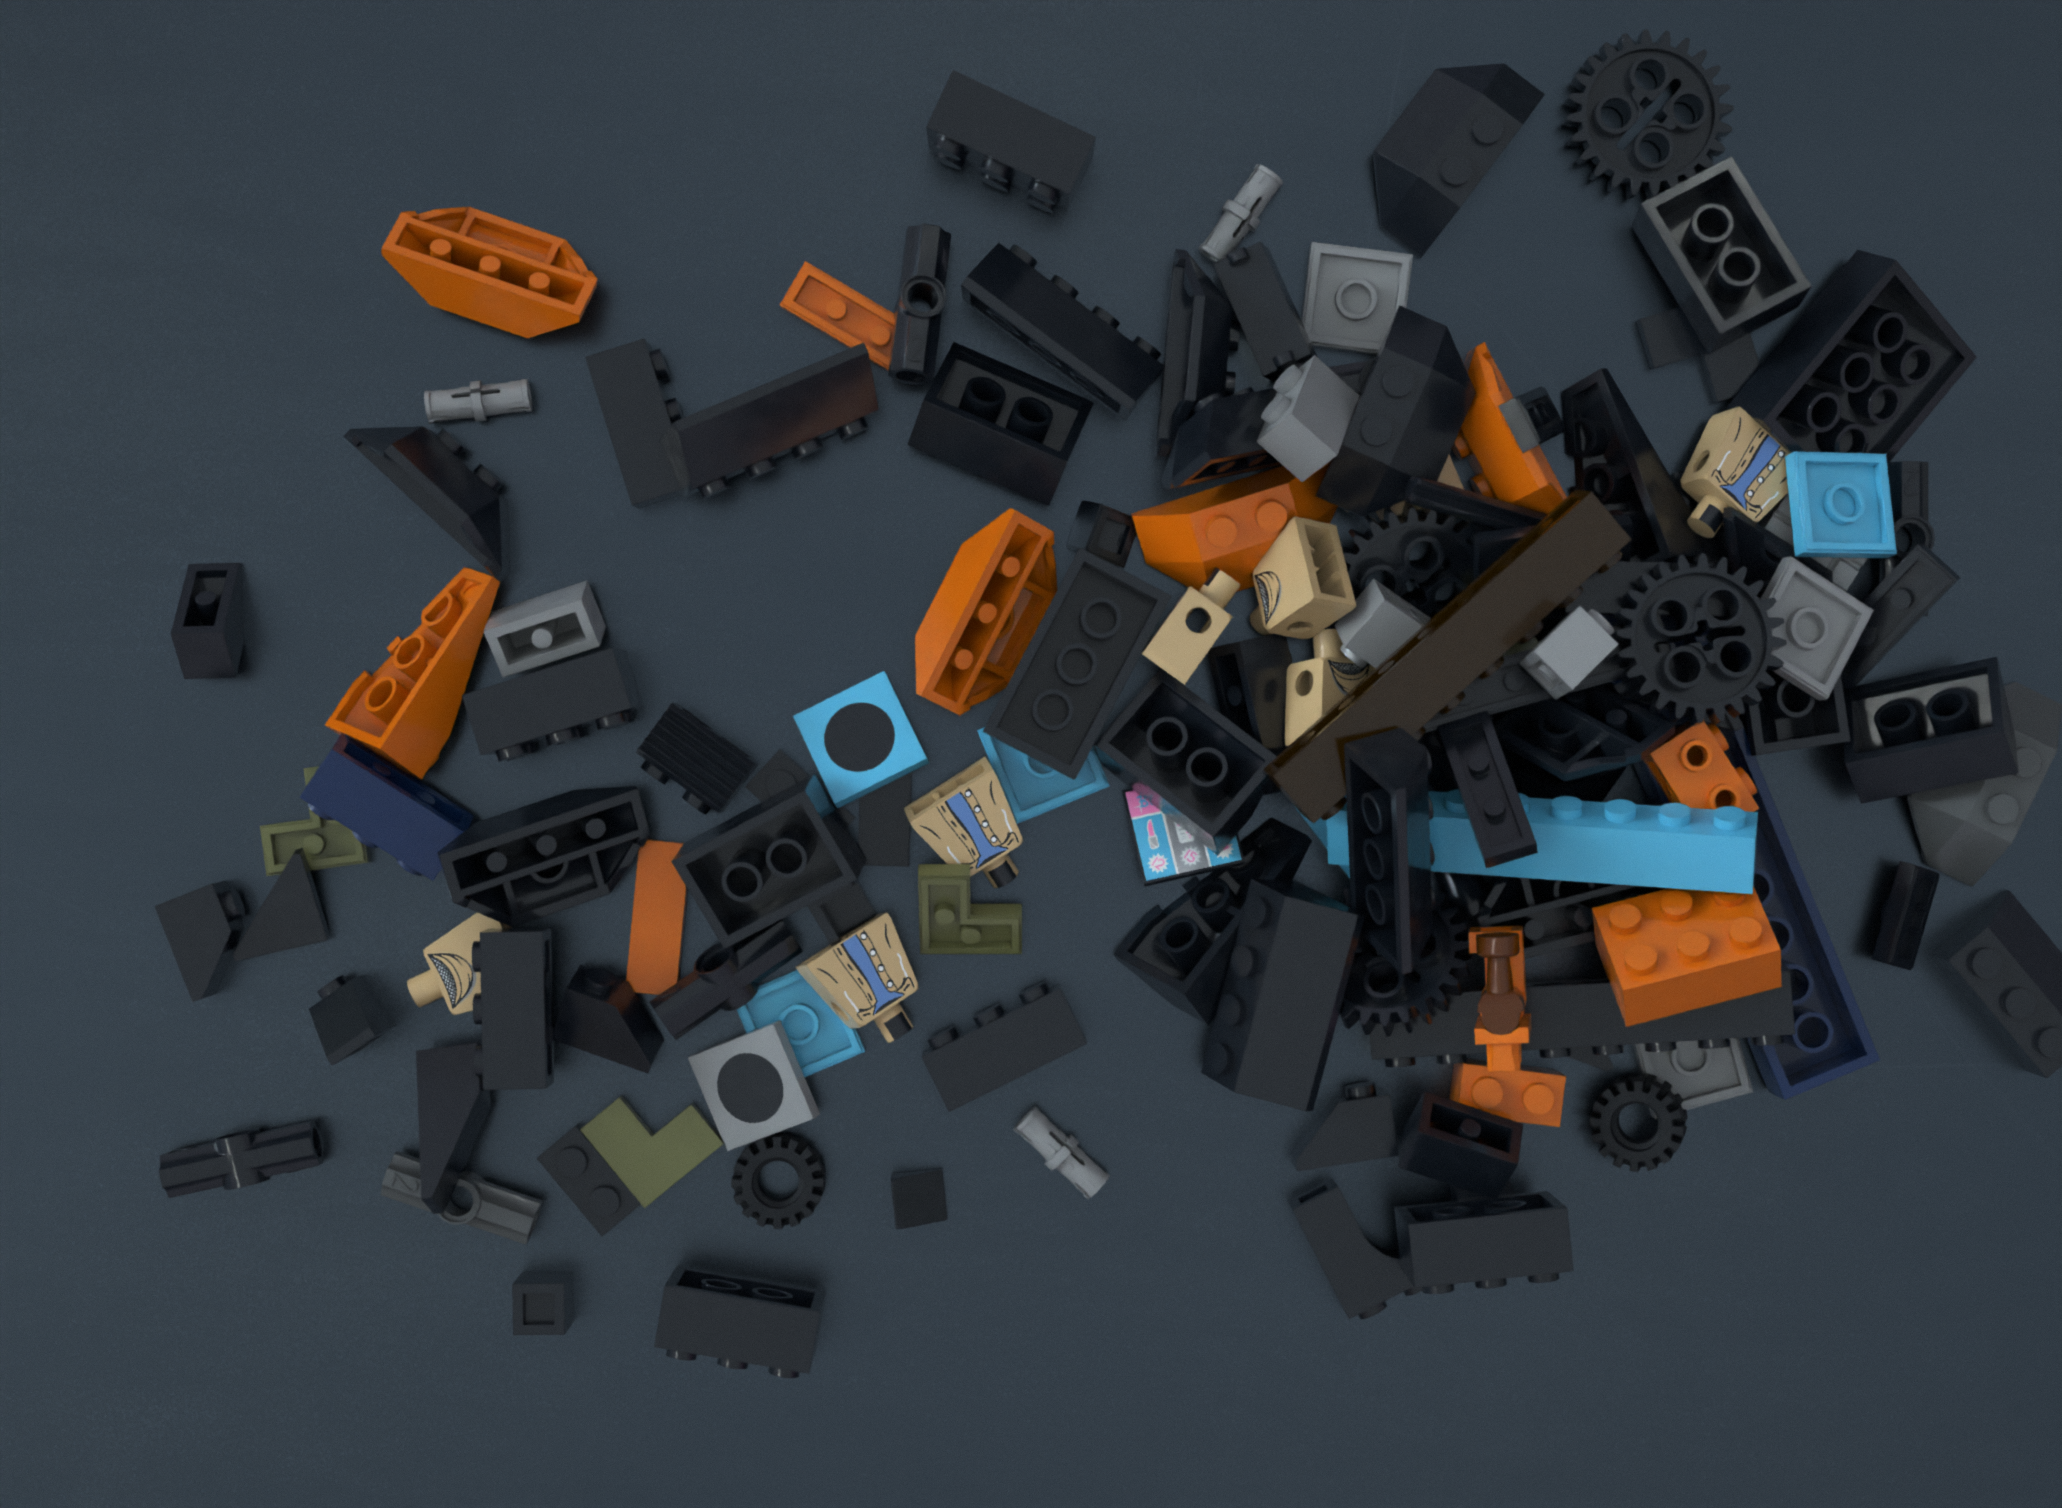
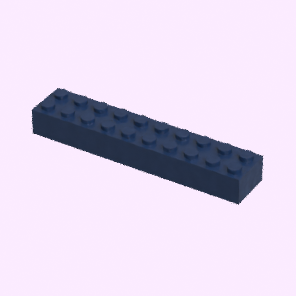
(1827, 1019)

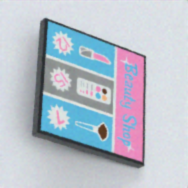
(1167, 849)

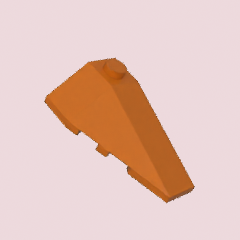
(415, 695)

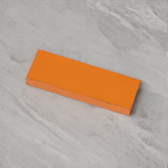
(841, 313)
(657, 919)

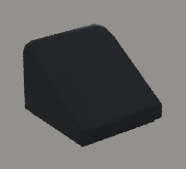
(1102, 533)
(918, 1198)

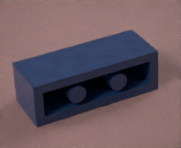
(384, 806)

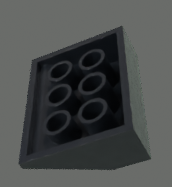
(1858, 365)

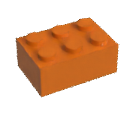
(1685, 951)

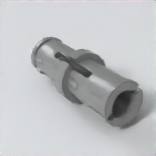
(1241, 214)
(478, 401)
(1061, 1152)

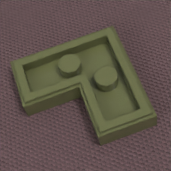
(324, 842)
(955, 925)
(648, 1160)

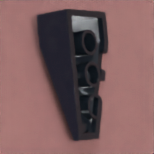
(1625, 471)
(1191, 941)

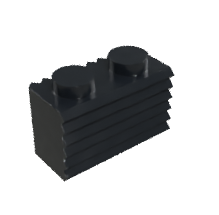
(696, 759)

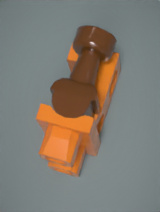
(1503, 998)

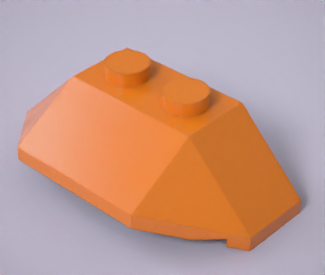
(491, 269)
(1493, 451)
(1227, 525)
(985, 612)

